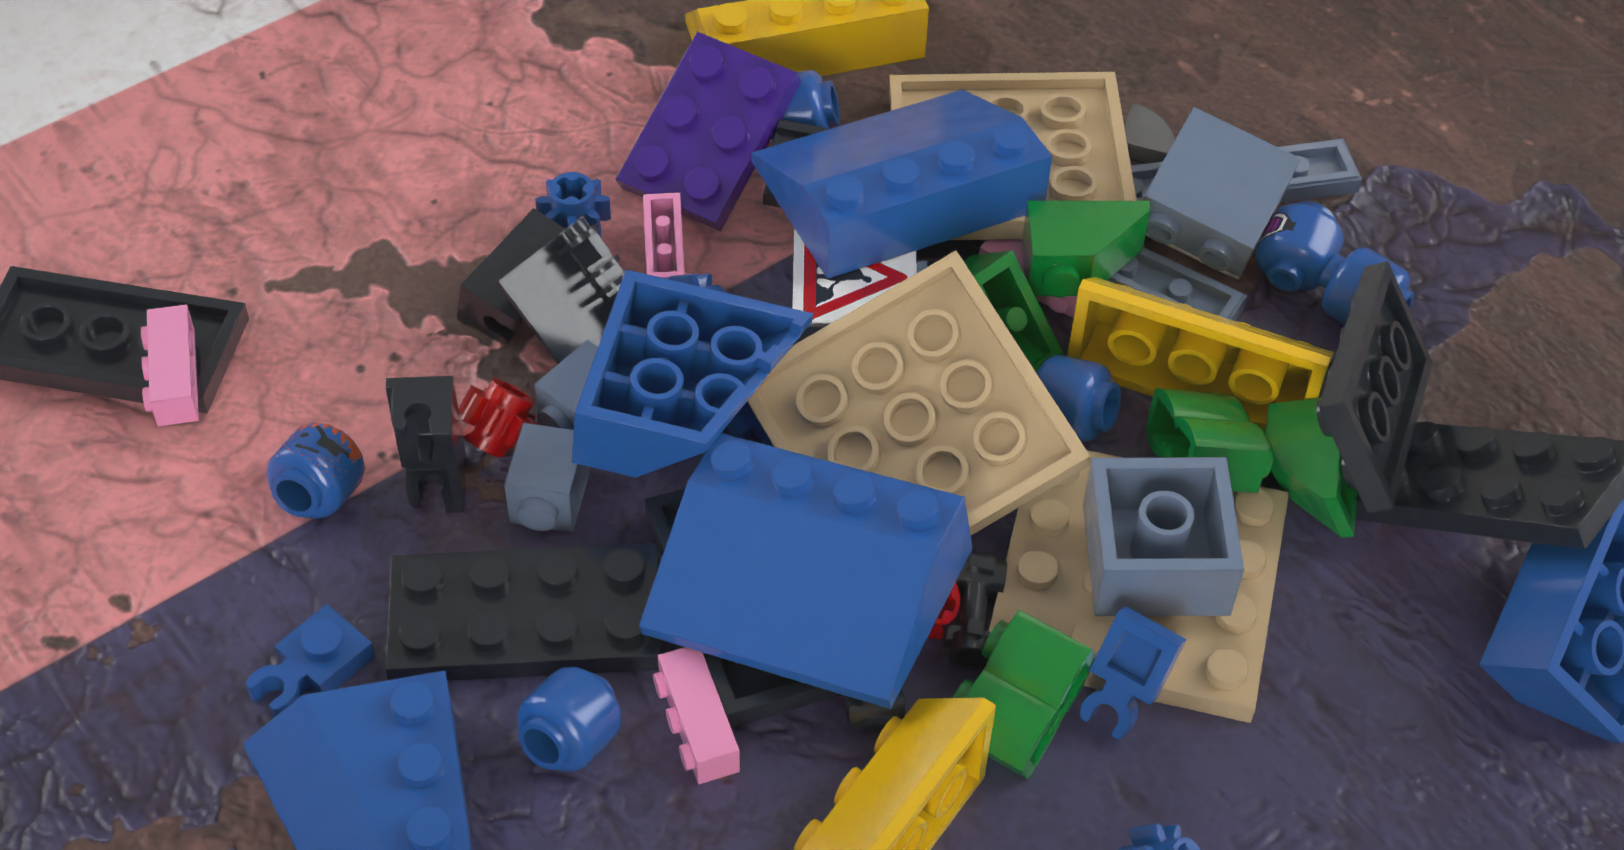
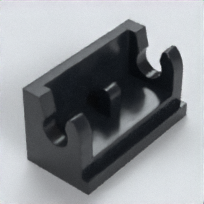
(480, 296)
(429, 436)

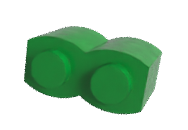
(1209, 426)
(1033, 683)

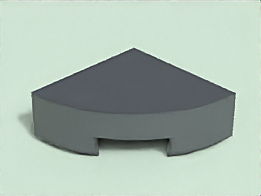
(1147, 135)

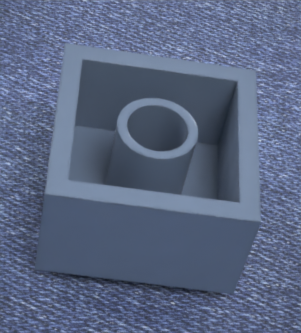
(1162, 536)

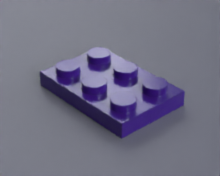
(707, 127)

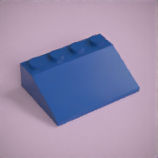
(905, 179)
(807, 568)

